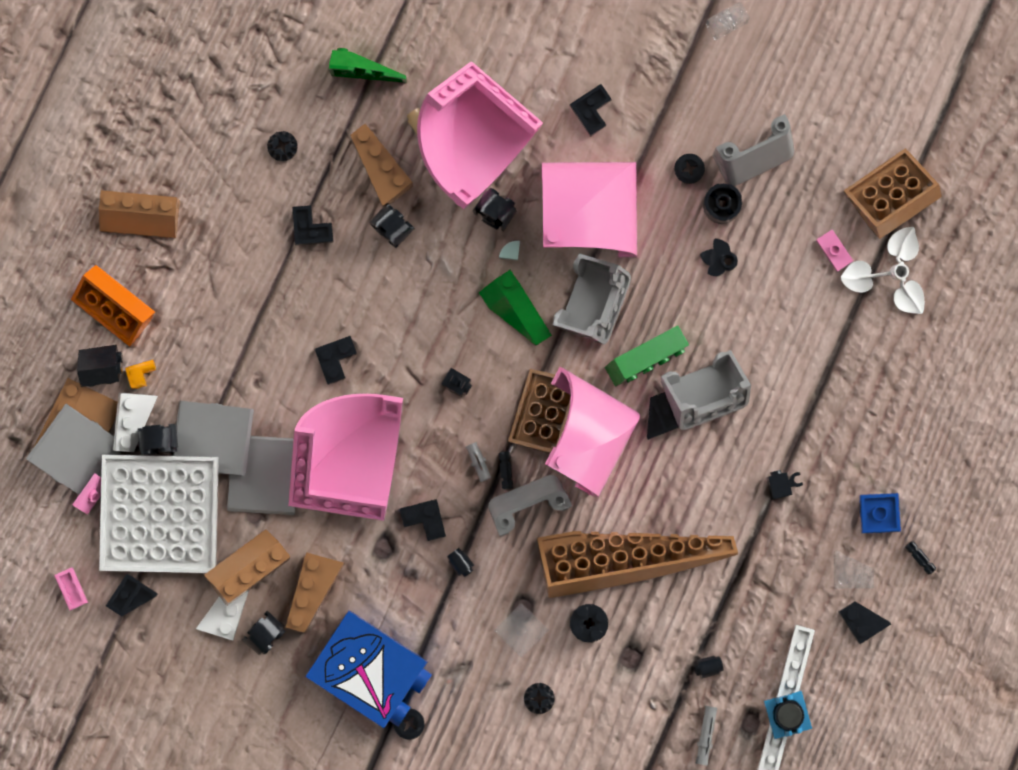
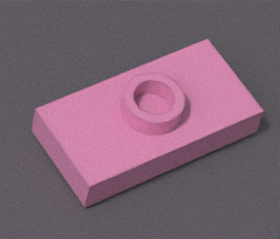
(834, 250)
(89, 495)
(71, 588)

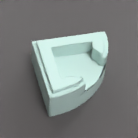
(510, 251)

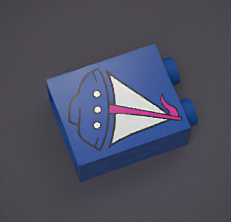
(369, 670)

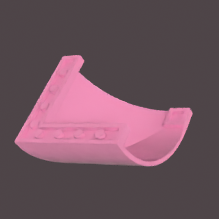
(471, 133)
(590, 206)
(592, 434)
(346, 455)

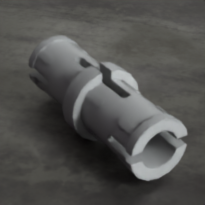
(472, 450)

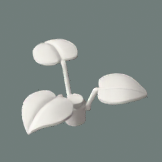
(904, 246)

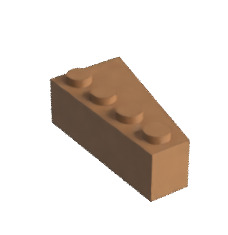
(384, 172)
(312, 588)

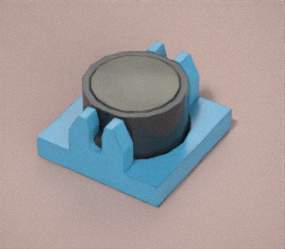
(789, 715)

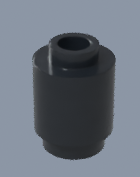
(460, 562)
(708, 666)

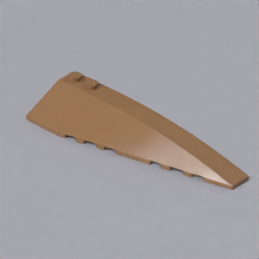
(596, 561)

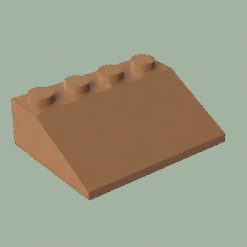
(893, 193)
(85, 401)
(540, 413)

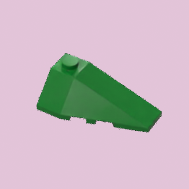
(352, 65)
(511, 303)

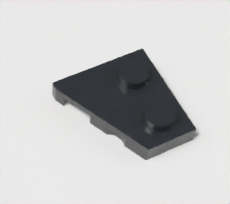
(660, 416)
(130, 595)
(862, 621)

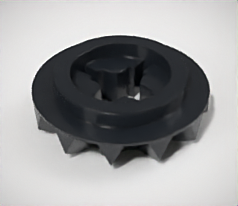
(290, 148)
(693, 160)
(532, 691)
(411, 733)

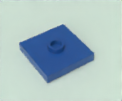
(879, 513)

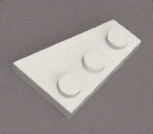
(131, 414)
(223, 619)

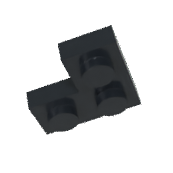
(587, 106)
(308, 233)
(330, 356)
(425, 513)

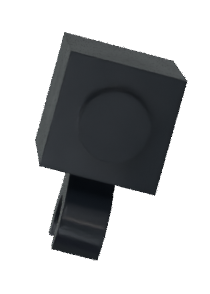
(457, 382)
(780, 485)

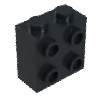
(99, 365)

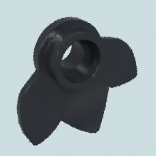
(716, 258)

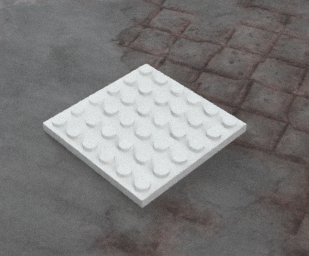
(158, 513)

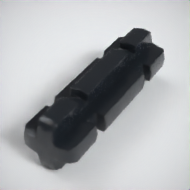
(506, 470)
(920, 557)

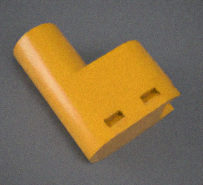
(136, 373)

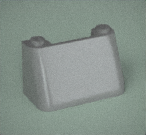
(741, 166)
(594, 299)
(707, 392)
(546, 488)

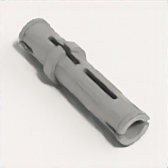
(706, 735)

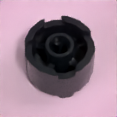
(495, 210)
(722, 214)
(391, 225)
(157, 438)
(595, 632)
(263, 633)

